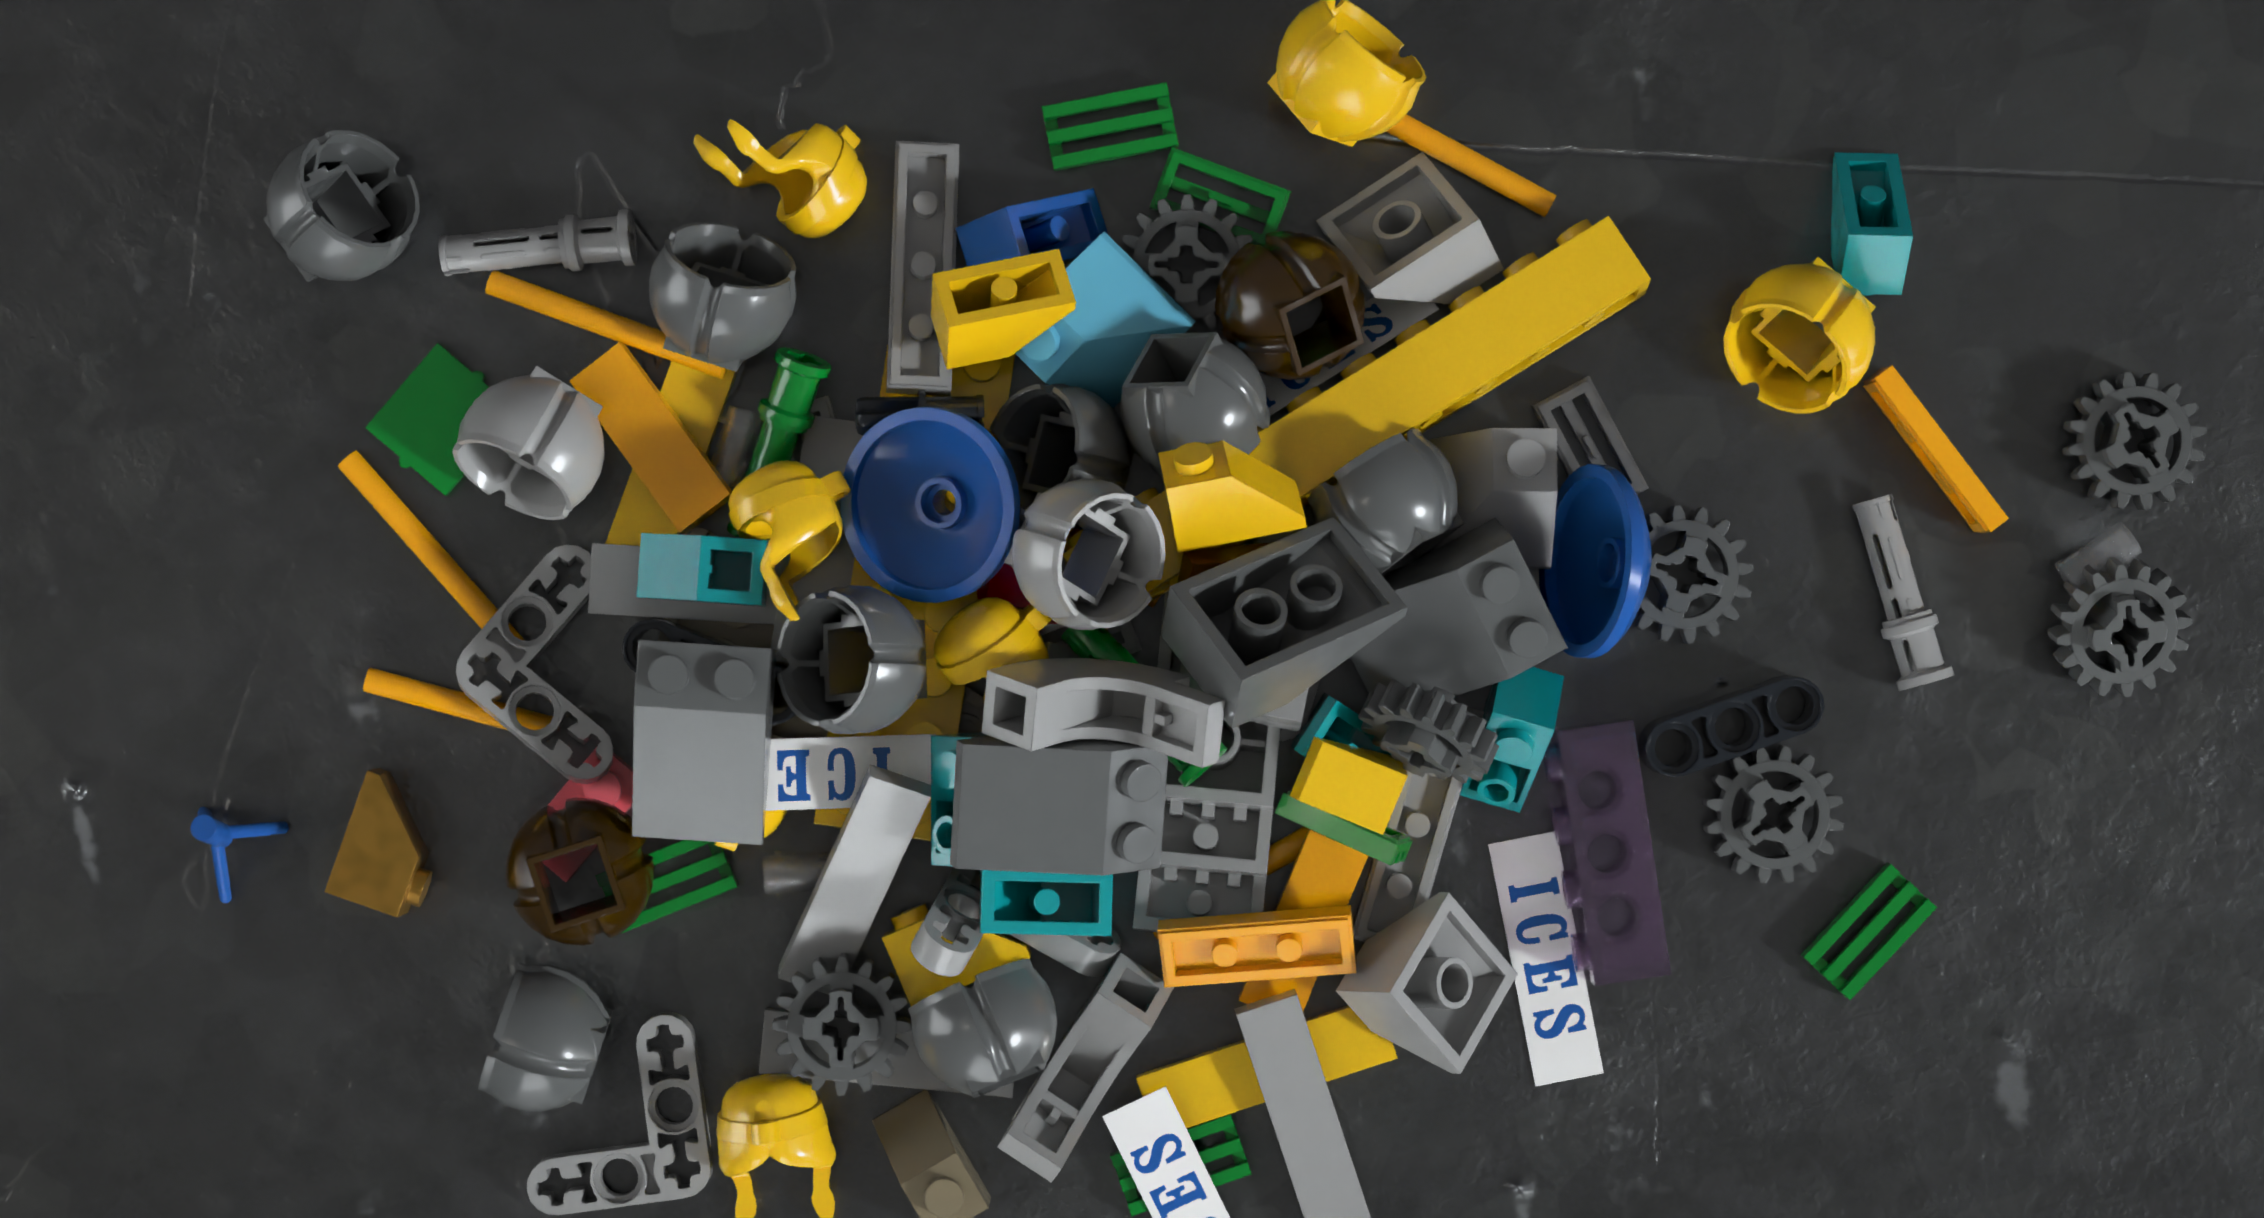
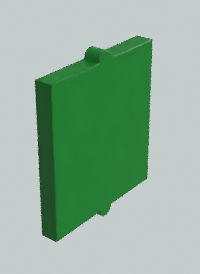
(426, 416)

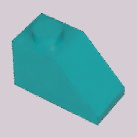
(1870, 222)
(1045, 903)

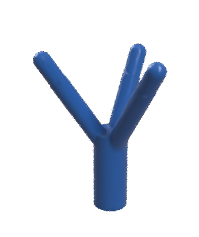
(220, 835)

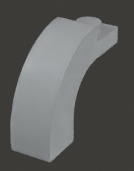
(1102, 699)
(1084, 1066)

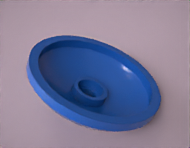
(899, 512)
(1596, 560)

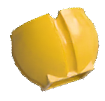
(1344, 73)
(1781, 348)

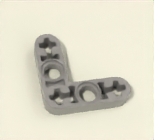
(518, 656)
(957, 919)
(647, 1157)

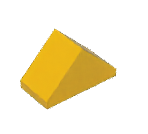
(1350, 783)

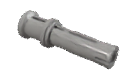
(570, 243)
(1908, 623)

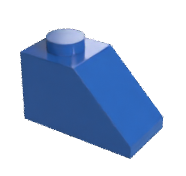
(1052, 223)

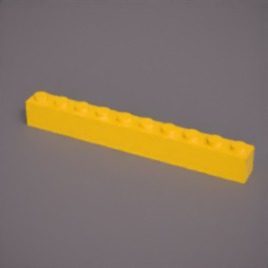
(1440, 365)

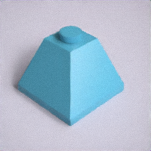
(1110, 325)

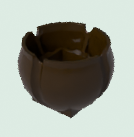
(1276, 278)
(567, 830)

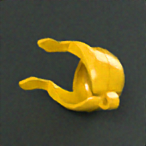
(810, 168)
(798, 517)
(987, 637)
(780, 1120)

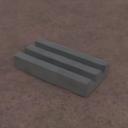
(1606, 424)

